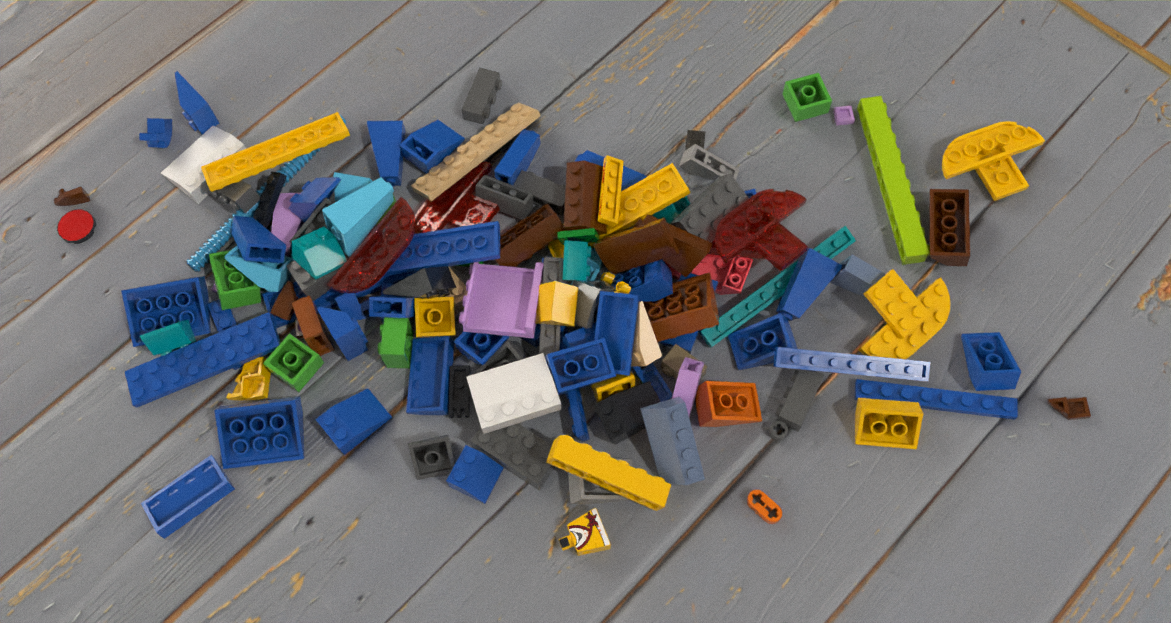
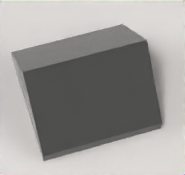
(432, 456)

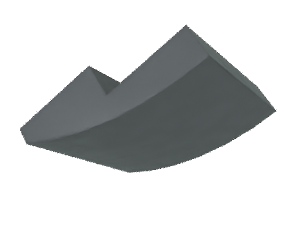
(586, 303)

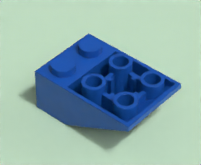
(430, 145)
(648, 281)

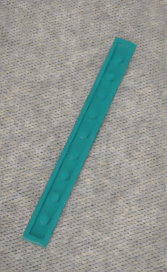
(770, 291)

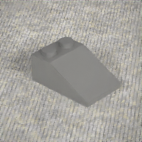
(589, 493)

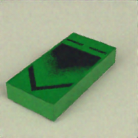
(582, 235)

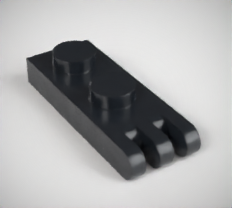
(459, 391)

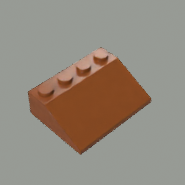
(686, 310)

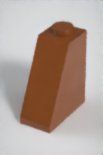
(312, 326)

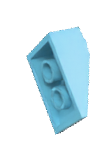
(264, 274)

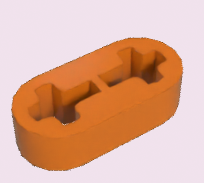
(768, 503)

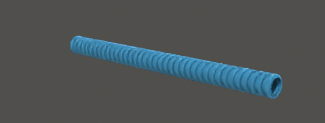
(224, 234)

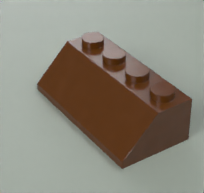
(583, 196)
(949, 226)
(529, 236)

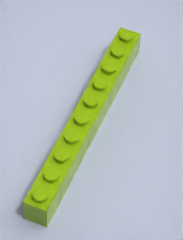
(893, 181)

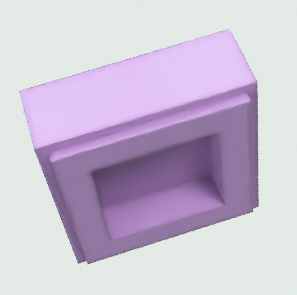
(843, 115)

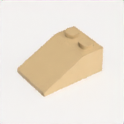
(645, 343)

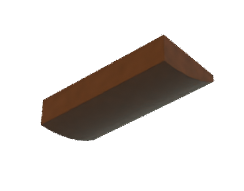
(636, 246)

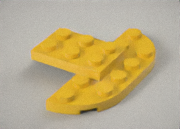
(990, 154)
(908, 318)

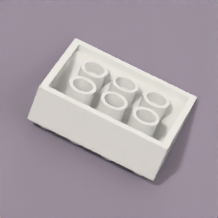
(186, 170)
(513, 393)

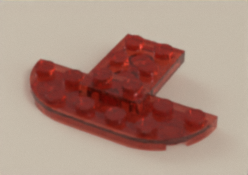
(457, 205)
(758, 225)
(377, 251)

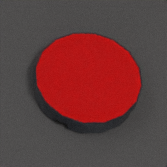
(76, 226)

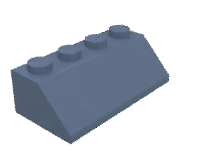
(673, 442)

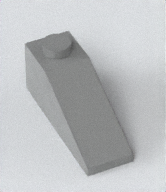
(705, 164)

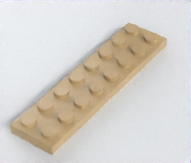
(475, 151)

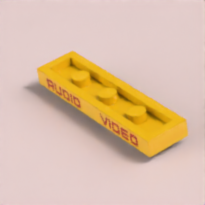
(610, 191)

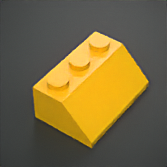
(887, 423)

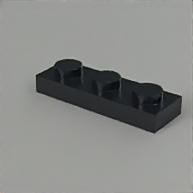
(269, 198)

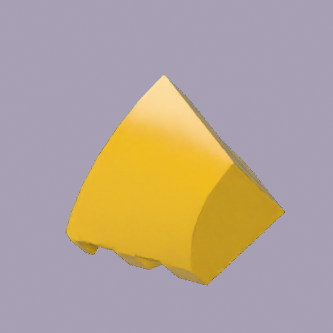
(252, 381)

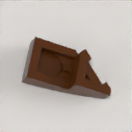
(72, 197)
(283, 304)
(1071, 408)

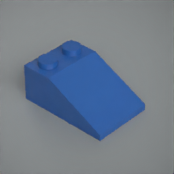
(194, 106)
(312, 196)
(757, 343)
(990, 362)
(580, 366)
(353, 420)

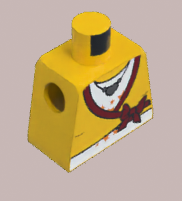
(586, 534)

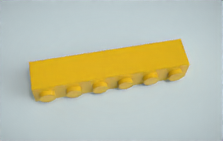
(608, 472)

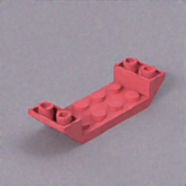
(729, 275)

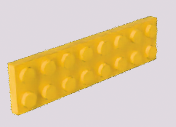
(274, 151)
(639, 200)

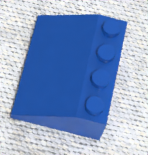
(166, 304)
(260, 432)

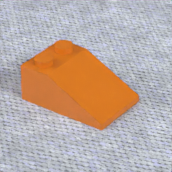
(727, 403)

